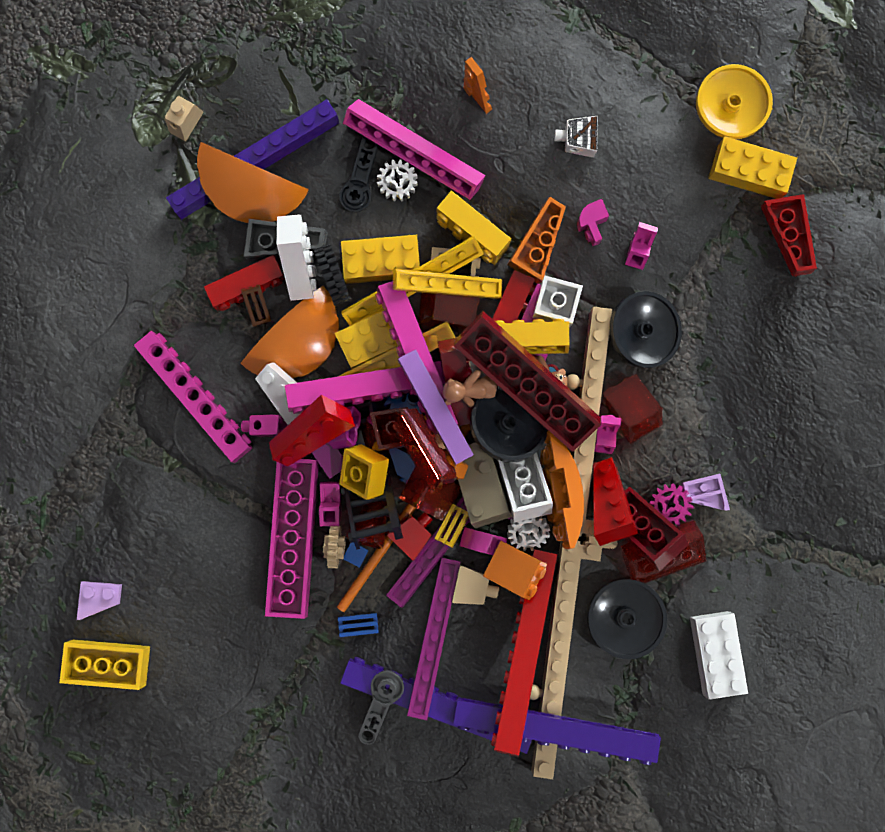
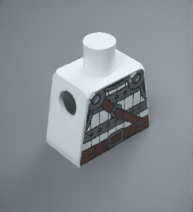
(579, 136)

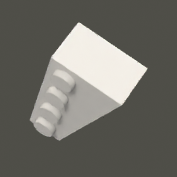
(273, 382)

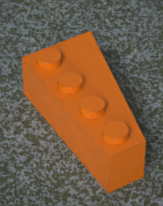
(536, 246)

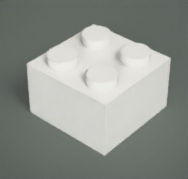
(557, 300)

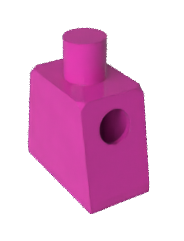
(264, 425)

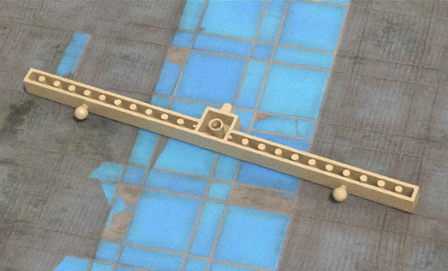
(569, 559)

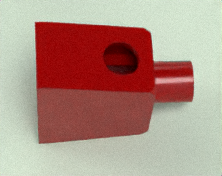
(414, 535)

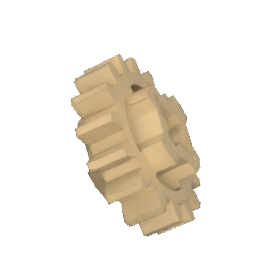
(334, 546)

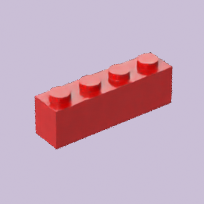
(228, 289)
(514, 297)

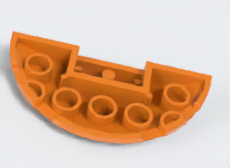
(245, 189)
(299, 339)
(565, 491)

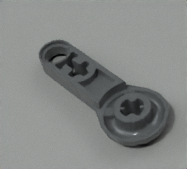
(381, 700)

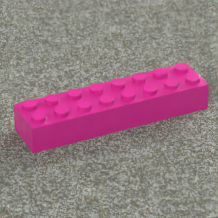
(292, 539)

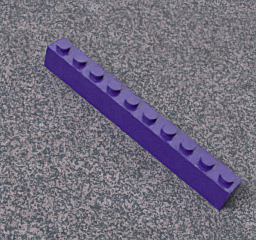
(263, 153)
(442, 706)
(564, 732)

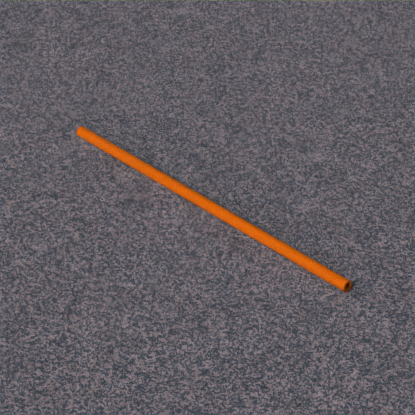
(379, 553)

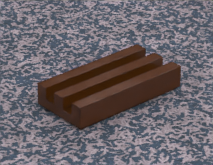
(251, 290)

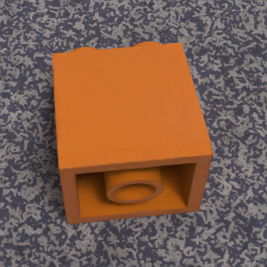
(515, 570)

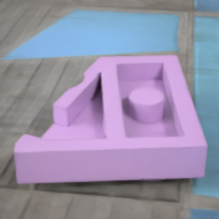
(707, 492)
(97, 597)

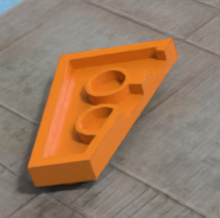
(475, 83)

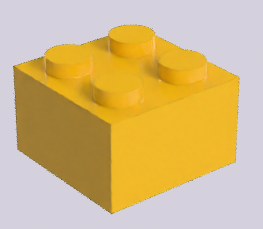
(364, 471)

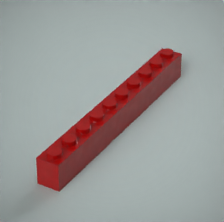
(523, 663)

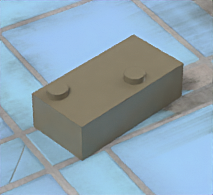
(483, 489)

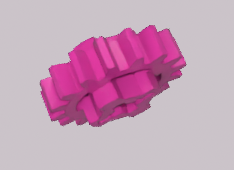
(675, 498)

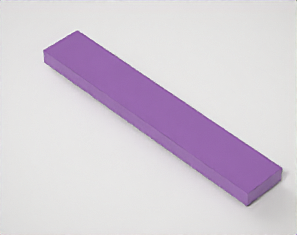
(435, 407)

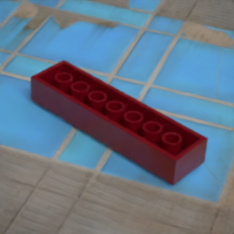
(527, 381)

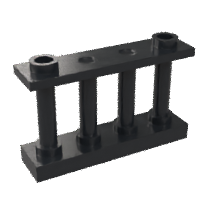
(389, 510)

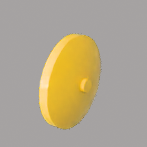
(734, 101)

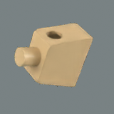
(182, 118)
(472, 587)

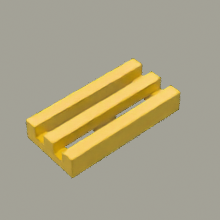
(447, 519)

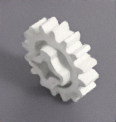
(388, 182)
(528, 533)

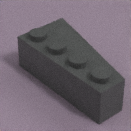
(262, 239)

